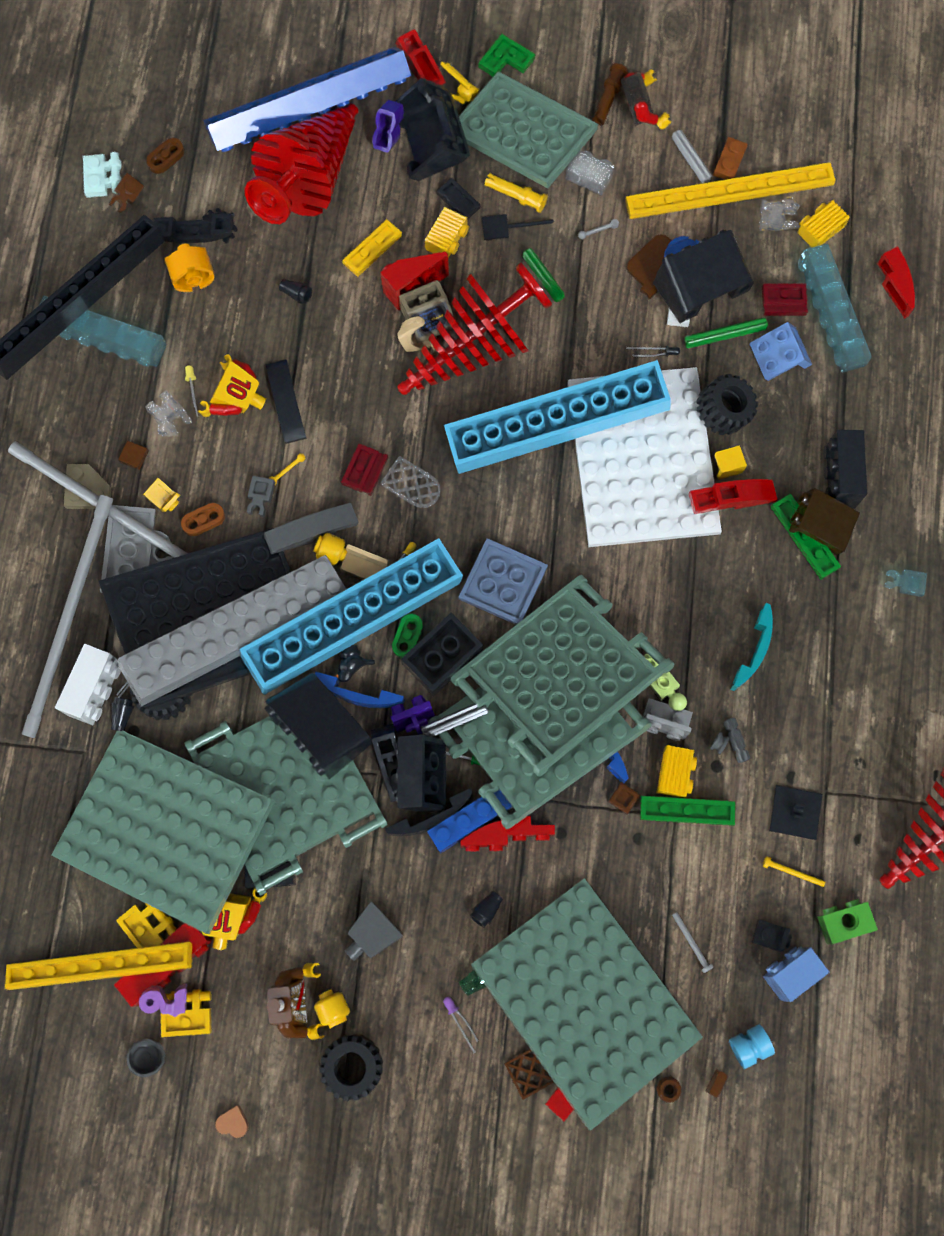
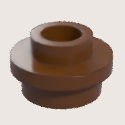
(674, 1095)

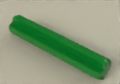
(543, 275)

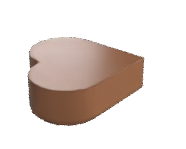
(233, 1123)

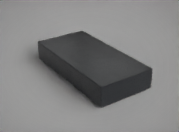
(458, 198)

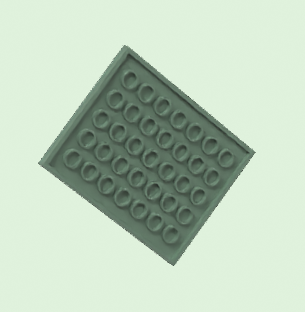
(163, 830)
(586, 1003)

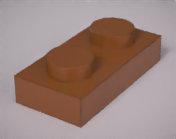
(730, 159)

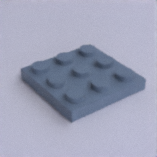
(503, 582)

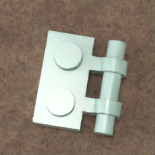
(96, 177)

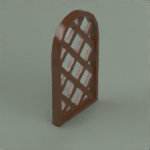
(515, 1081)

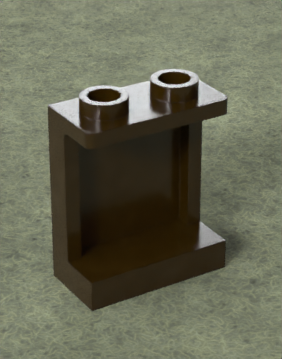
(824, 520)

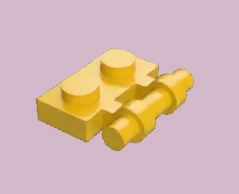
(139, 928)
(192, 1021)

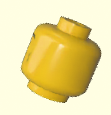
(331, 547)
(331, 1008)

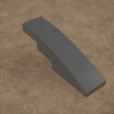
(308, 528)

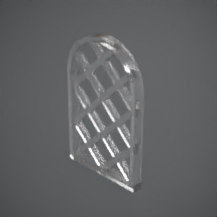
(409, 499)

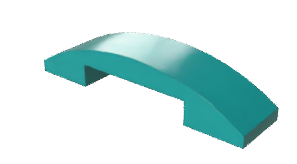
(764, 624)

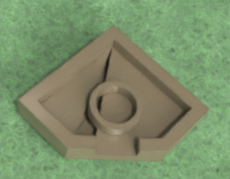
(89, 478)

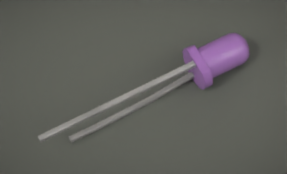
(451, 1007)

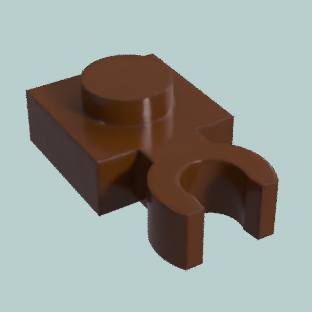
(128, 191)

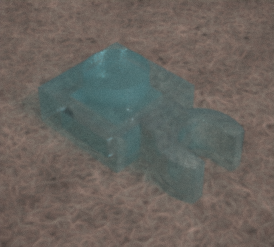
(909, 582)

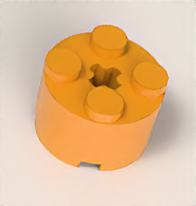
(189, 268)

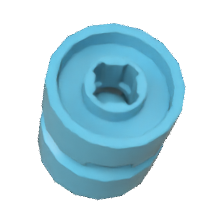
(752, 1046)

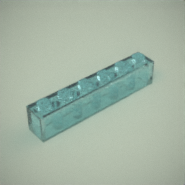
(834, 308)
(116, 337)

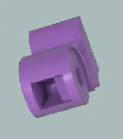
(155, 998)

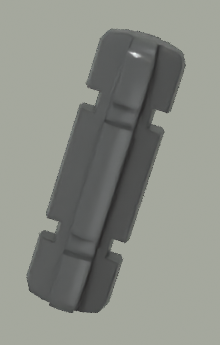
(736, 740)

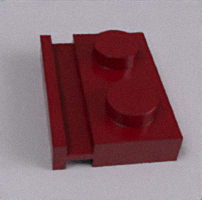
(784, 299)
(364, 469)

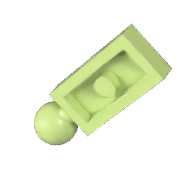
(666, 686)

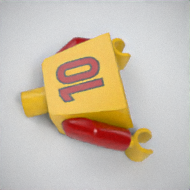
(234, 390)
(235, 918)

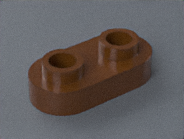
(164, 155)

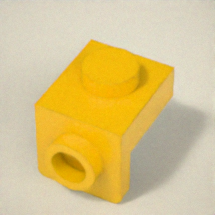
(161, 496)

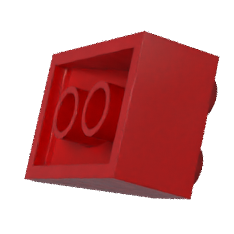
(413, 273)

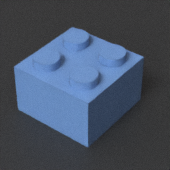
(795, 973)

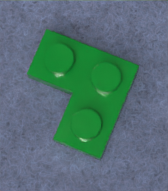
(505, 52)

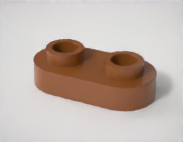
(203, 518)

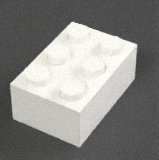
(89, 685)

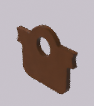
(647, 262)

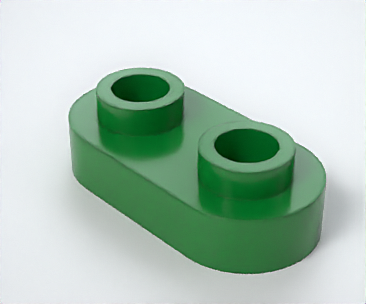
(407, 636)

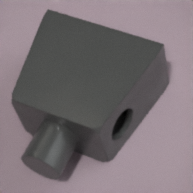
(372, 933)

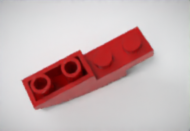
(733, 494)
(496, 836)

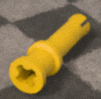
(524, 195)

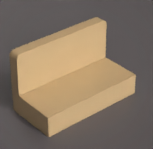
(362, 563)

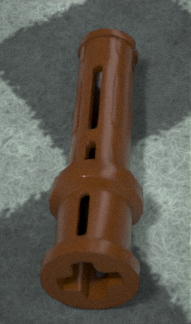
(612, 87)

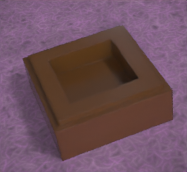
(133, 455)
(624, 798)
(716, 1083)

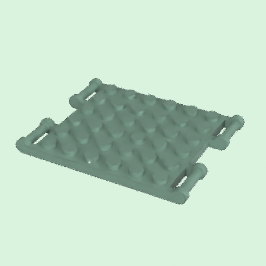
(561, 673)
(513, 775)
(306, 804)

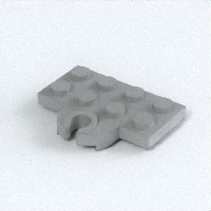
(125, 548)

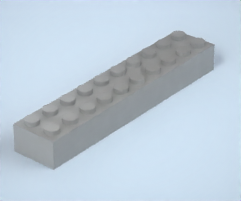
(221, 633)

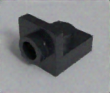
(771, 936)

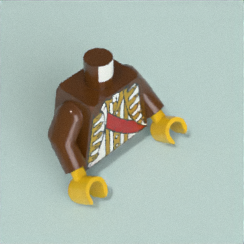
(288, 1003)

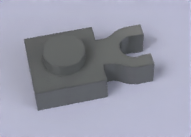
(261, 492)

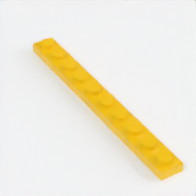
(730, 190)

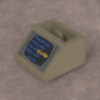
(430, 304)

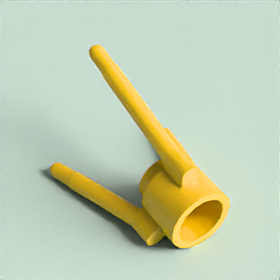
(466, 90)

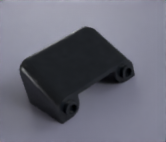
(432, 129)

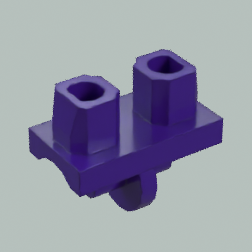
(413, 717)

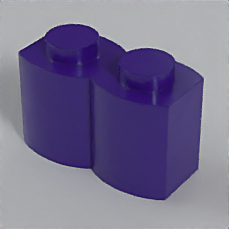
(387, 126)

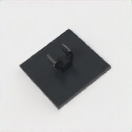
(795, 812)

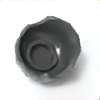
(145, 1057)

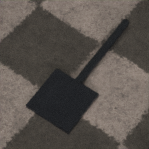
(497, 226)

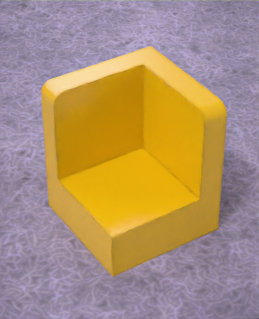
(730, 462)

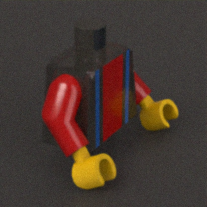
(638, 99)

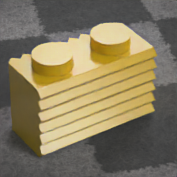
(823, 224)
(446, 232)
(676, 771)

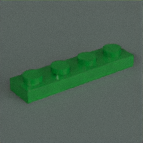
(816, 553)
(687, 810)

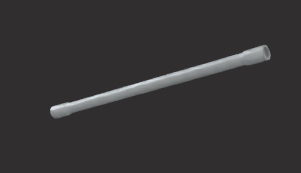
(28, 457)
(34, 717)

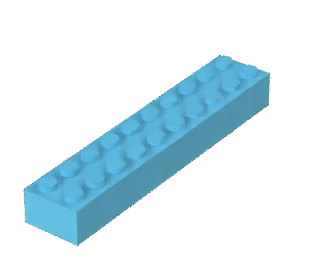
(558, 417)
(350, 616)

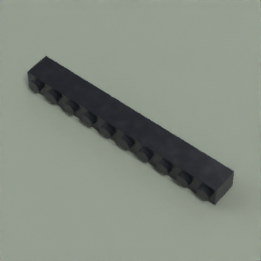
(78, 295)

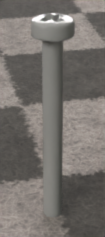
(706, 967)

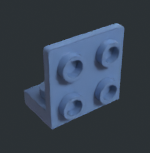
(780, 351)

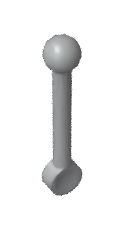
(614, 224)

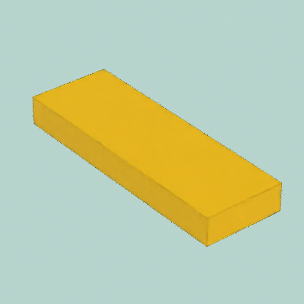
(372, 248)

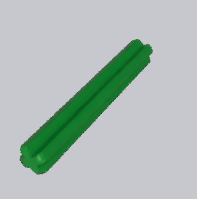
(725, 332)

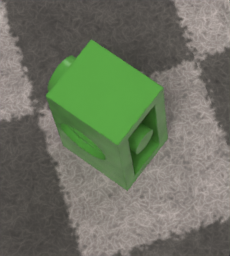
(861, 922)

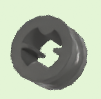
(720, 742)

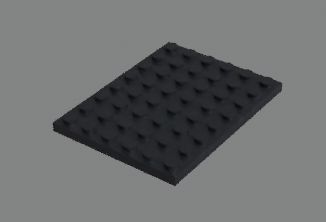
(184, 588)

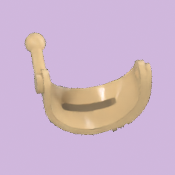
(407, 340)

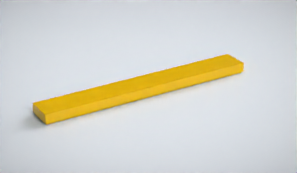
(99, 966)

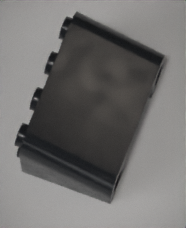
(702, 274)
(318, 724)

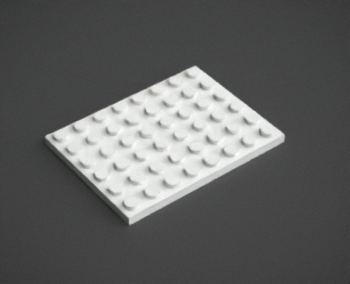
(642, 472)

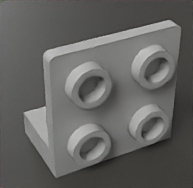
(667, 720)

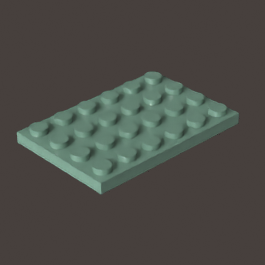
(525, 129)

